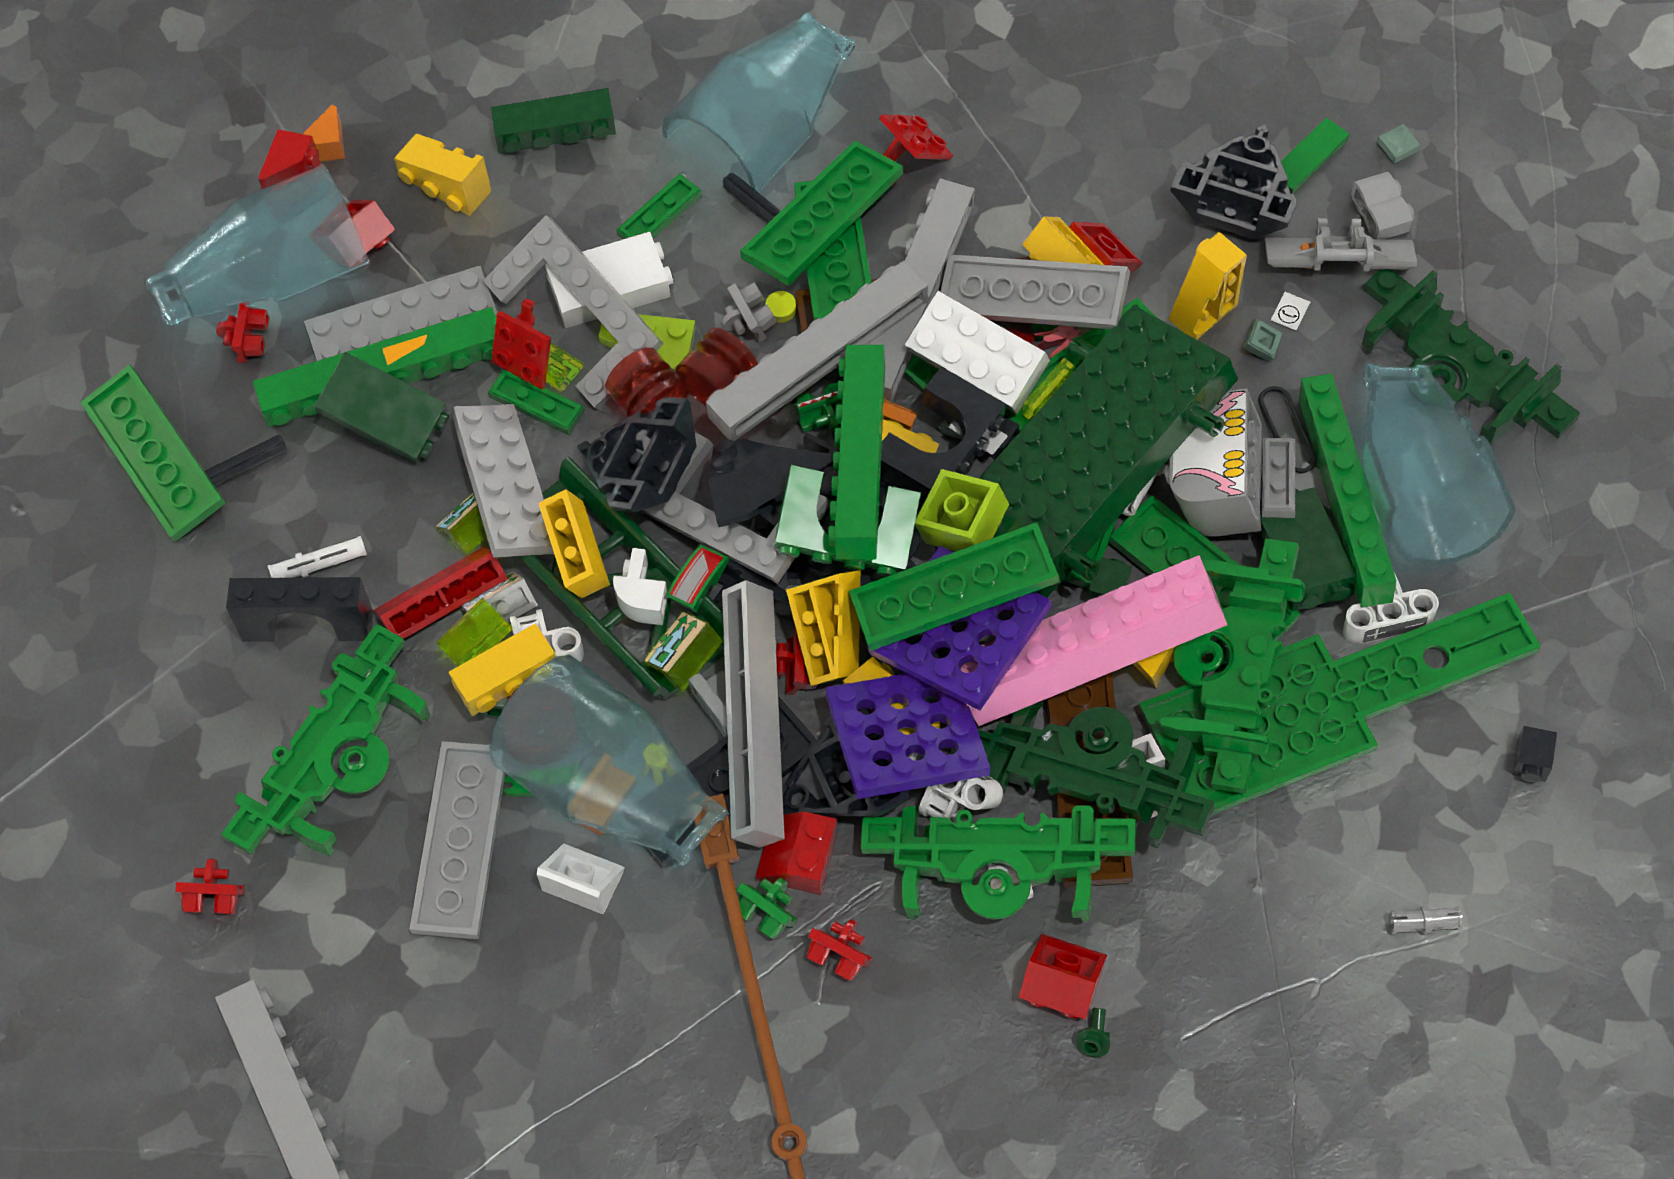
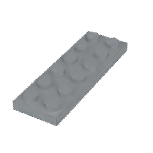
(1038, 290)
(399, 313)
(502, 479)
(458, 843)

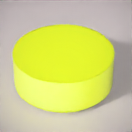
(782, 305)

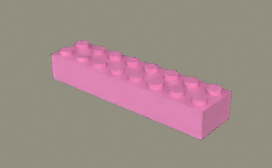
(1106, 636)

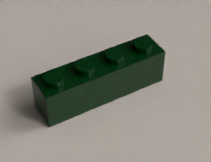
(553, 120)

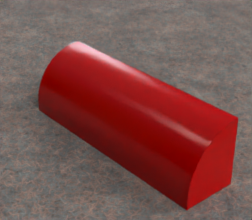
(441, 593)

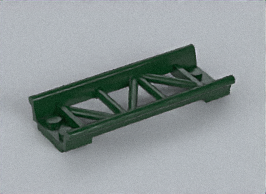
(659, 567)

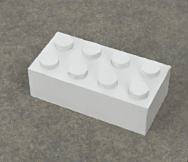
(977, 351)

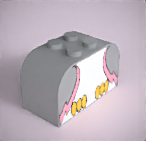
(1221, 475)

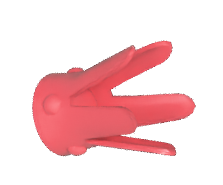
(1060, 335)

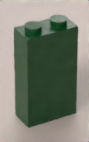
(382, 408)
(1320, 559)

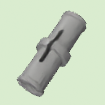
(1425, 920)

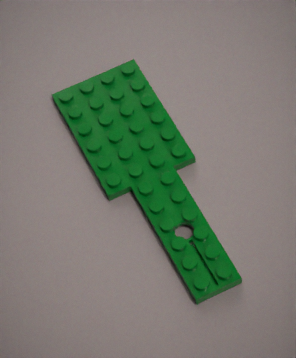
(1326, 702)

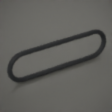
(1298, 420)

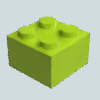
(961, 511)

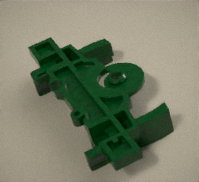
(1485, 377)
(1120, 776)

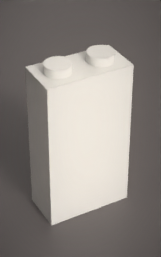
(628, 265)

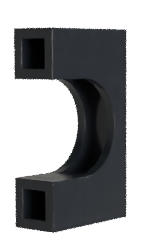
(965, 406)
(339, 600)

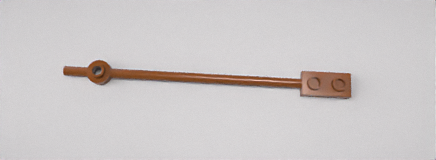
(719, 852)

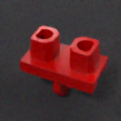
(238, 331)
(791, 665)
(225, 894)
(851, 960)

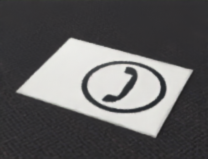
(1290, 310)

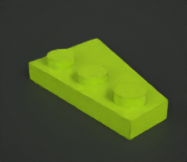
(673, 332)

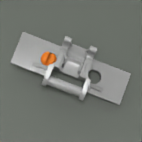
(1357, 246)

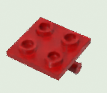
(913, 135)
(521, 347)

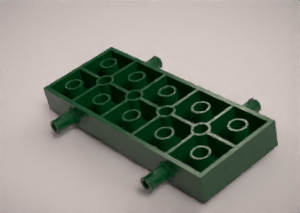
(1107, 434)

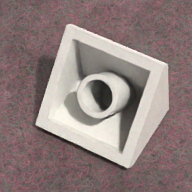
(580, 877)

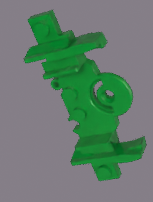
(1235, 694)
(306, 770)
(1035, 853)

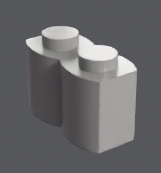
(1382, 206)

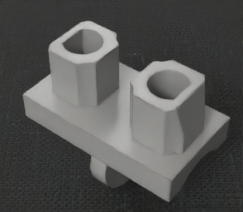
(745, 300)

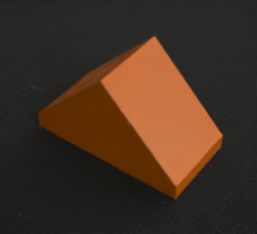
(328, 135)

